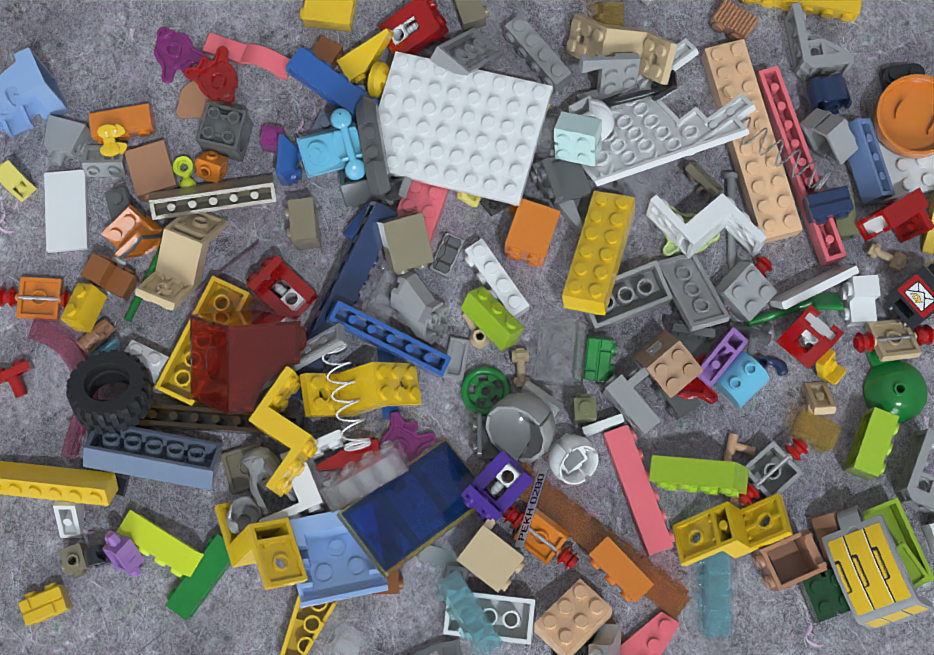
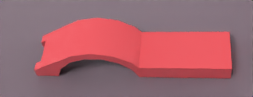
(248, 54)

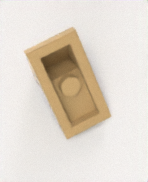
(819, 399)

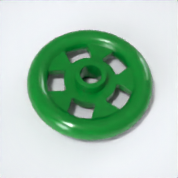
(472, 379)

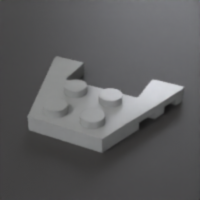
(614, 74)

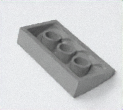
(466, 52)

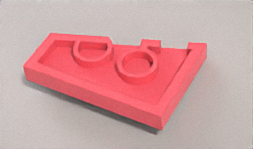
(651, 637)

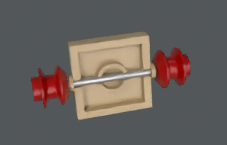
(893, 339)

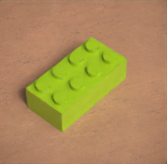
(699, 475)
(899, 528)

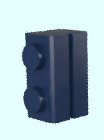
(827, 205)

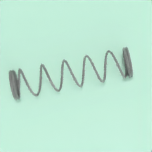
(819, 184)

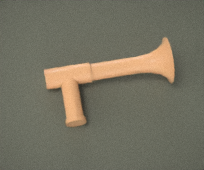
(732, 445)

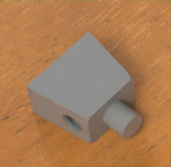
(64, 138)

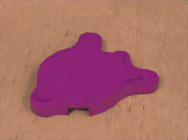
(174, 53)
(407, 435)

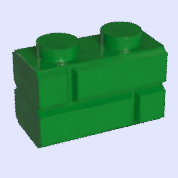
(598, 358)

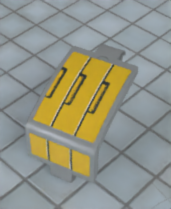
(872, 571)

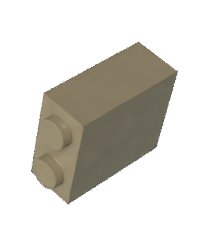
(406, 242)

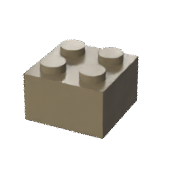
(303, 223)

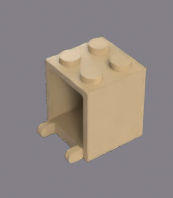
(491, 558)

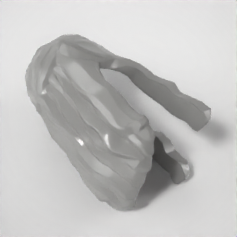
(260, 462)

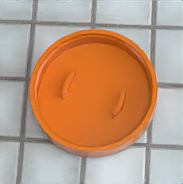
(906, 116)

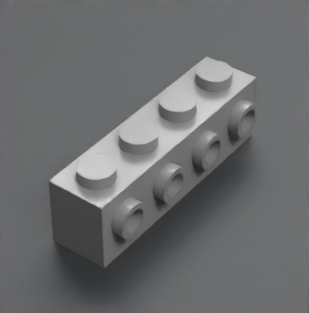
(537, 53)

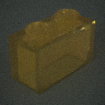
(815, 431)

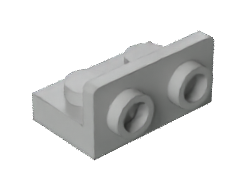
(97, 165)

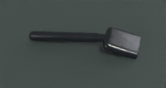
(656, 92)

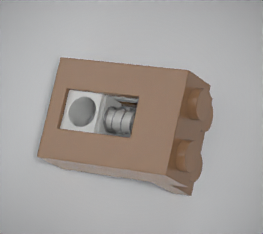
(668, 363)

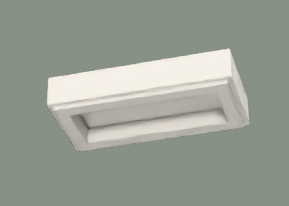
(602, 425)

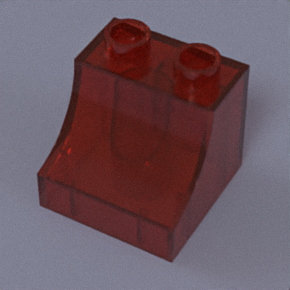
(238, 355)

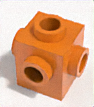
(211, 166)

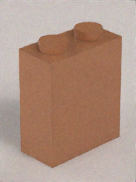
(151, 169)

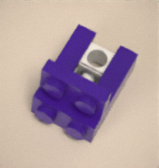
(484, 501)

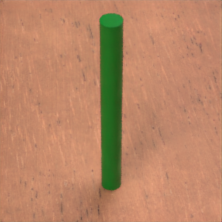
(137, 300)

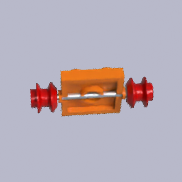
(36, 298)
(543, 537)

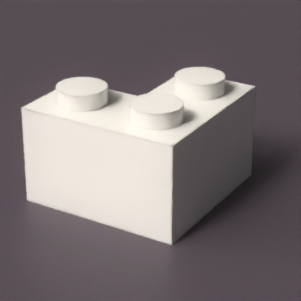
(859, 299)

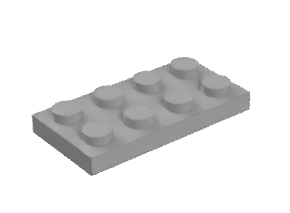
(693, 292)

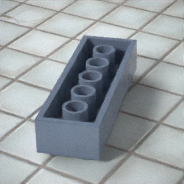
(154, 456)

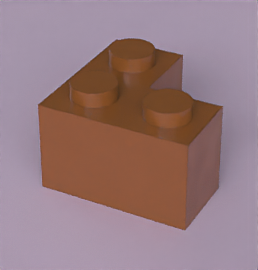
(104, 274)

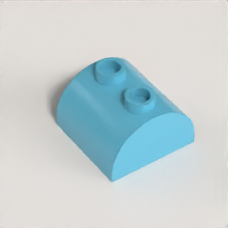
(742, 379)

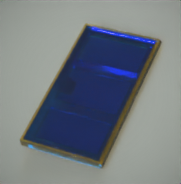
(410, 509)

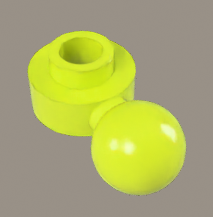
(177, 167)

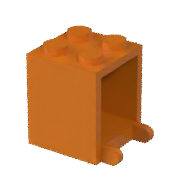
(531, 232)

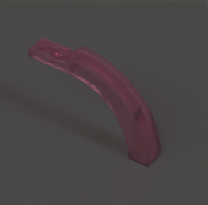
(72, 354)

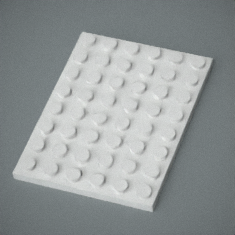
(461, 129)

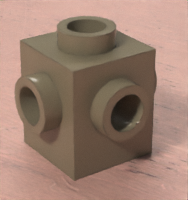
(74, 560)

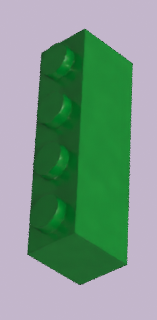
(195, 589)

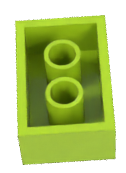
(872, 444)

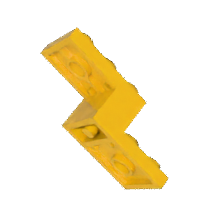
(732, 529)

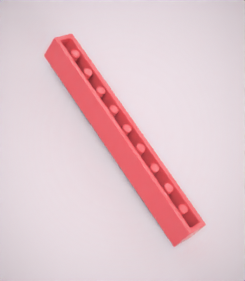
(786, 126)

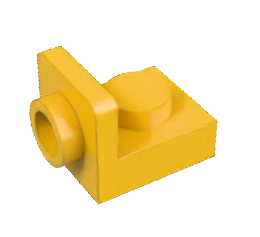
(829, 369)

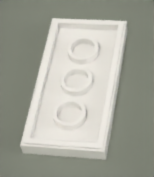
(66, 211)
(813, 286)

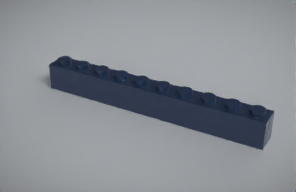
(349, 277)

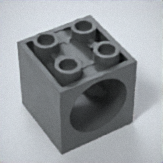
(225, 131)

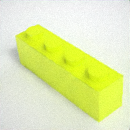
(161, 544)

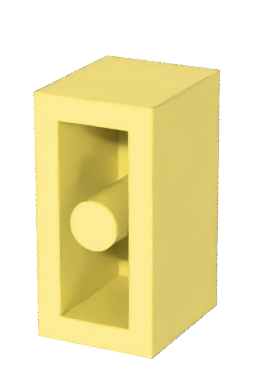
(15, 181)

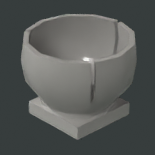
(523, 422)

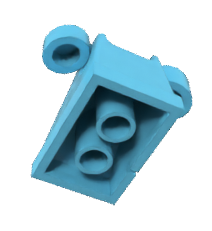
(333, 148)

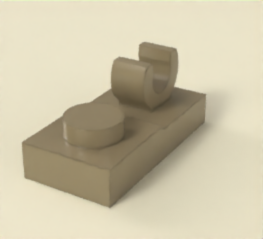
(698, 174)

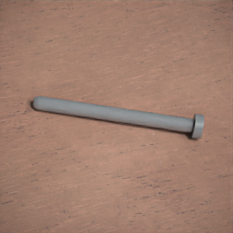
(730, 177)

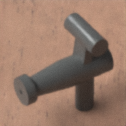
(754, 335)

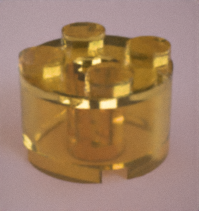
(610, 12)

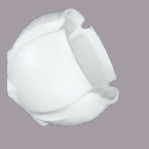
(596, 109)
(572, 458)

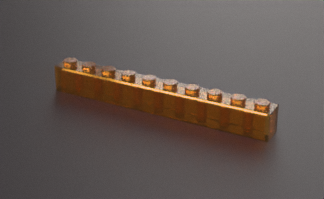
(589, 534)

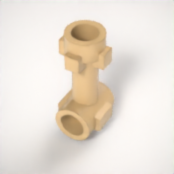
(896, 261)
(520, 356)

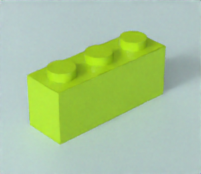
(492, 318)

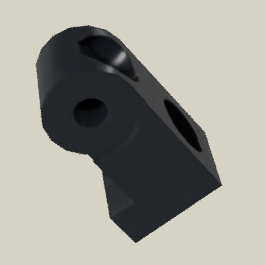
(96, 557)

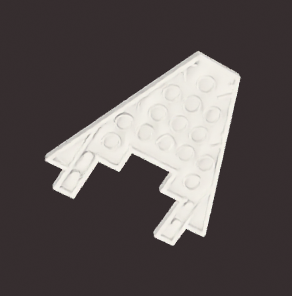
(652, 135)

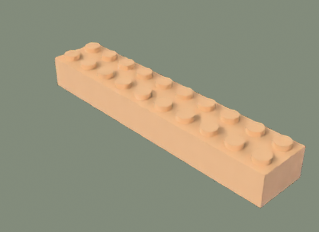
(761, 182)

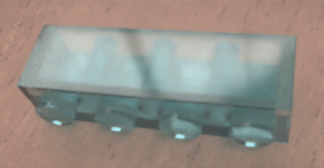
(716, 596)
(469, 614)

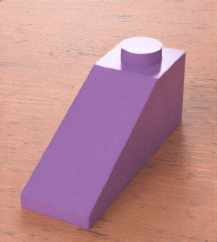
(721, 356)

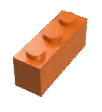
(136, 121)
(620, 570)

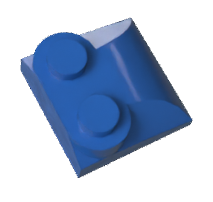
(288, 162)

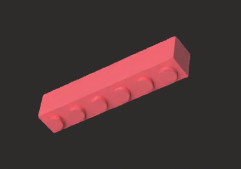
(637, 490)

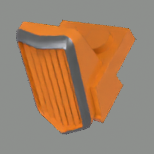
(133, 233)

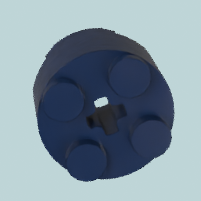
(828, 94)

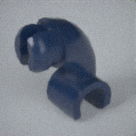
(777, 363)

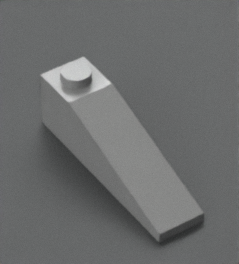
(567, 209)

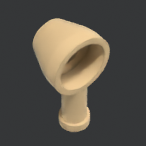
(479, 344)

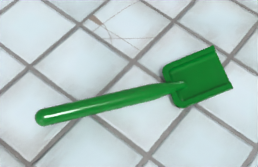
(820, 301)

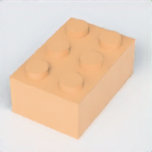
(573, 619)

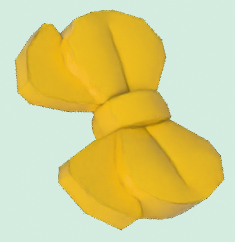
(109, 133)

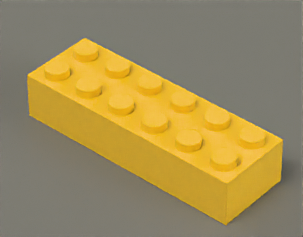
(599, 253)
(217, 298)

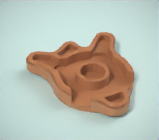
(193, 102)

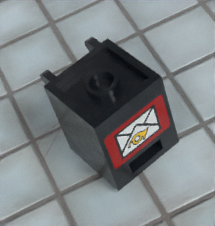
(914, 296)

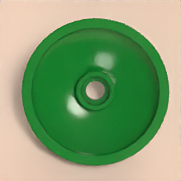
(881, 390)

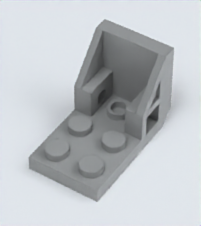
(808, 64)
(915, 486)

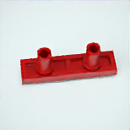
(14, 374)

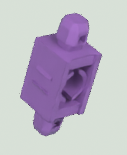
(123, 553)

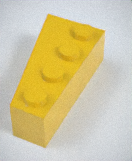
(305, 627)

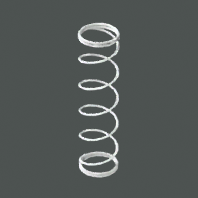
(366, 441)

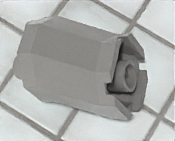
(419, 308)

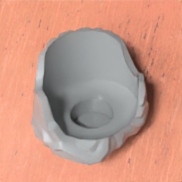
(241, 513)

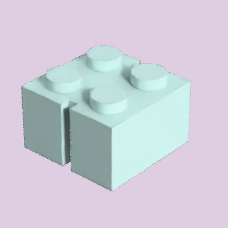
(578, 138)

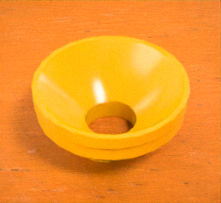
(377, 79)

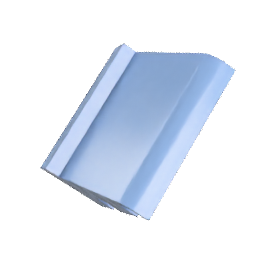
(26, 91)
(332, 561)

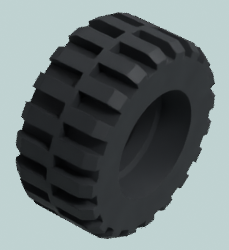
(105, 369)

